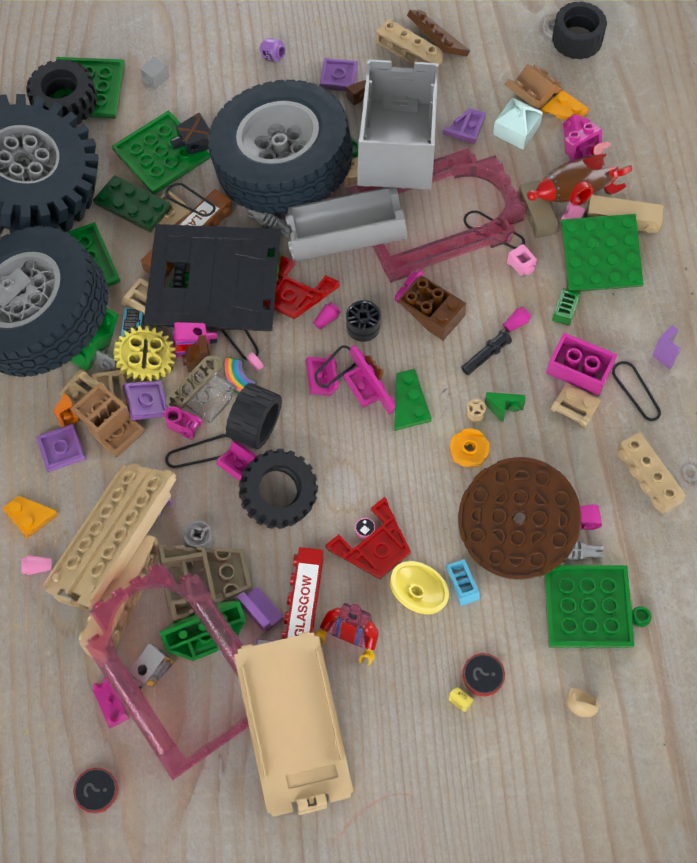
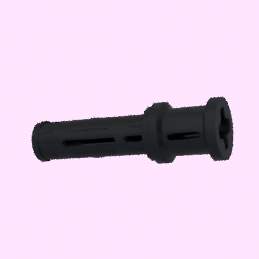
(492, 348)

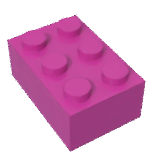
(581, 364)

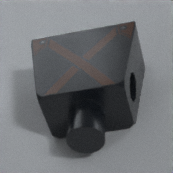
(192, 135)

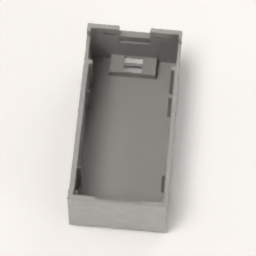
(397, 139)

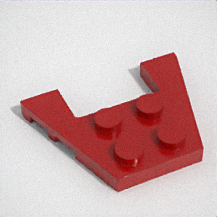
(296, 298)
(380, 550)

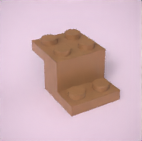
(534, 86)
(107, 420)

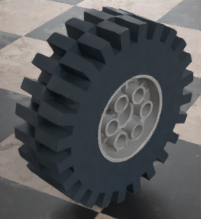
(50, 145)

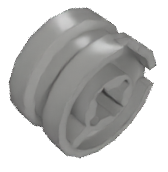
(198, 527)

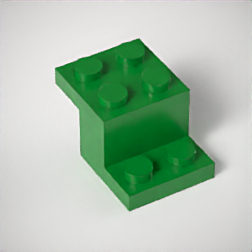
(99, 342)

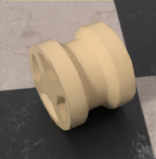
(473, 406)

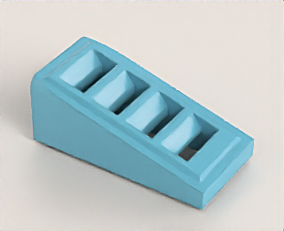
(467, 594)

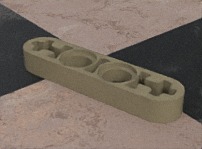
(191, 379)

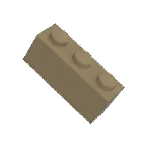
(538, 212)

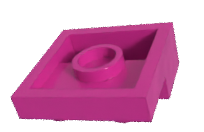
(580, 142)

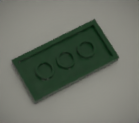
(132, 203)

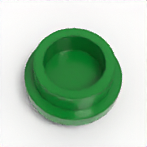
(641, 616)

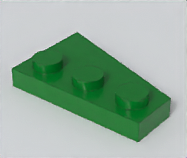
(409, 401)

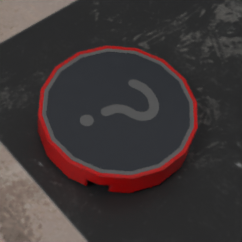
(483, 674)
(95, 790)

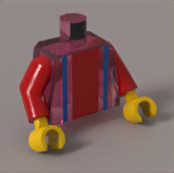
(352, 626)

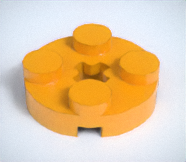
(478, 442)

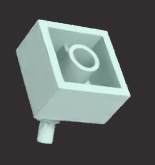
(517, 123)

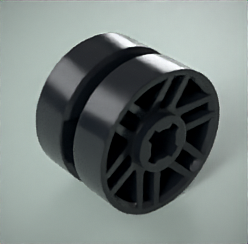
(363, 320)

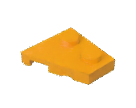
(564, 106)
(28, 515)

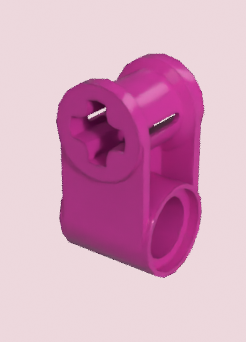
(185, 424)
(590, 517)

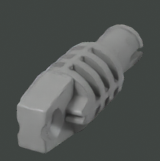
(271, 221)
(581, 551)

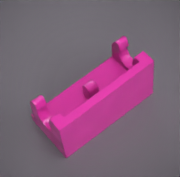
(110, 704)

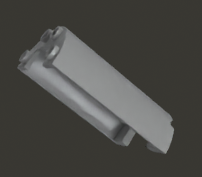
(345, 223)

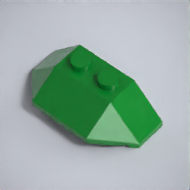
(189, 637)

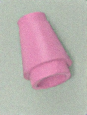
(34, 565)

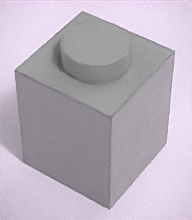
(154, 73)

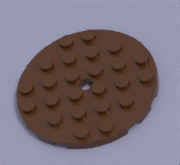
(549, 524)

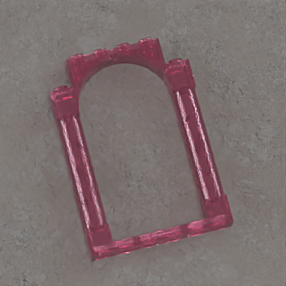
(493, 233)
(107, 659)

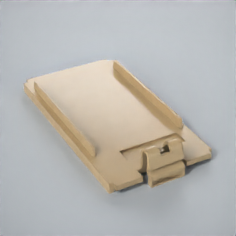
(110, 535)
(293, 724)

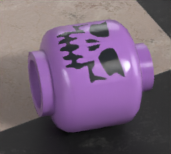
(272, 49)

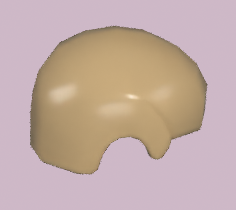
(582, 703)

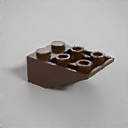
(433, 307)

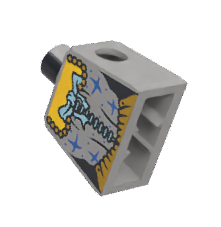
(153, 662)

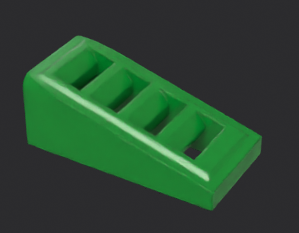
(561, 317)

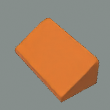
(63, 412)

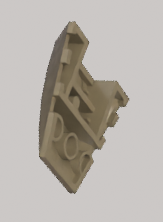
(220, 570)

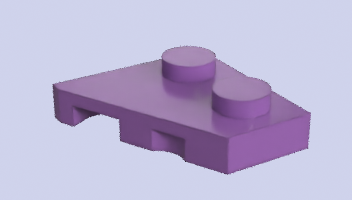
(466, 126)

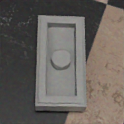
(12, 286)

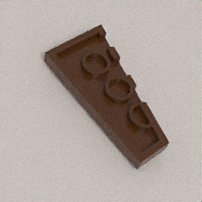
(438, 35)

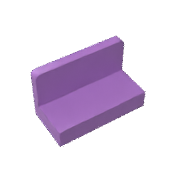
(665, 349)
(260, 609)

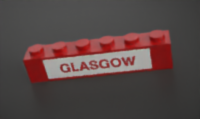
(304, 593)

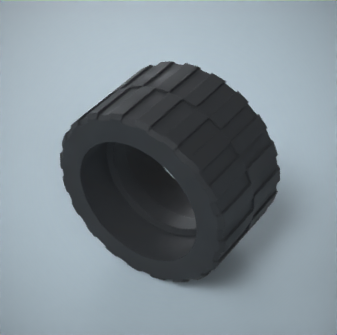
(579, 15)
(253, 416)

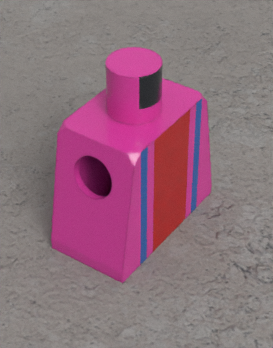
(187, 334)

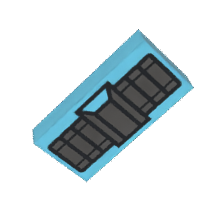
(131, 319)

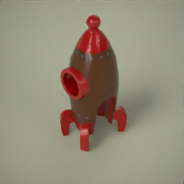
(580, 179)

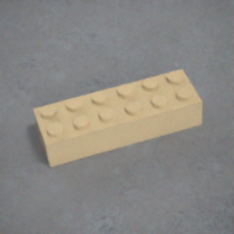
(141, 561)

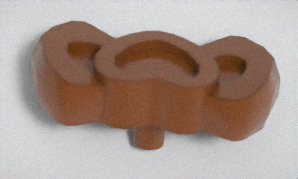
(378, 371)

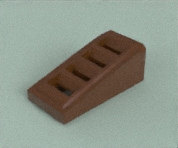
(355, 92)

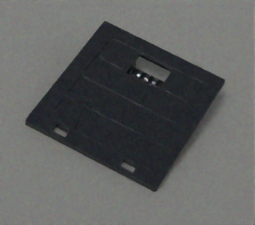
(226, 277)

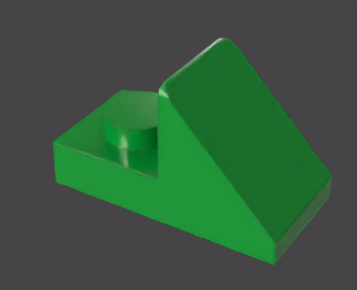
(500, 401)

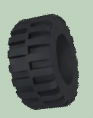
(59, 76)
(293, 467)

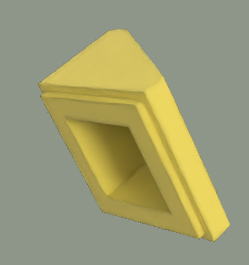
(460, 699)

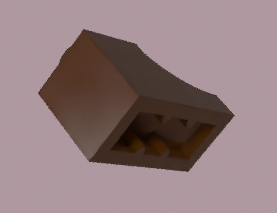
(195, 353)

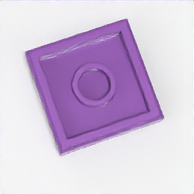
(338, 74)
(145, 399)
(60, 447)

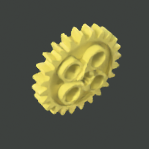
(126, 352)

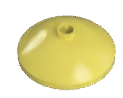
(419, 587)

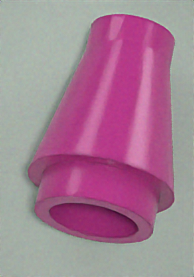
(326, 315)
(517, 319)

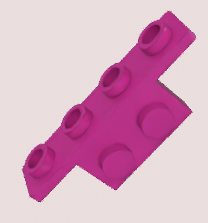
(365, 384)

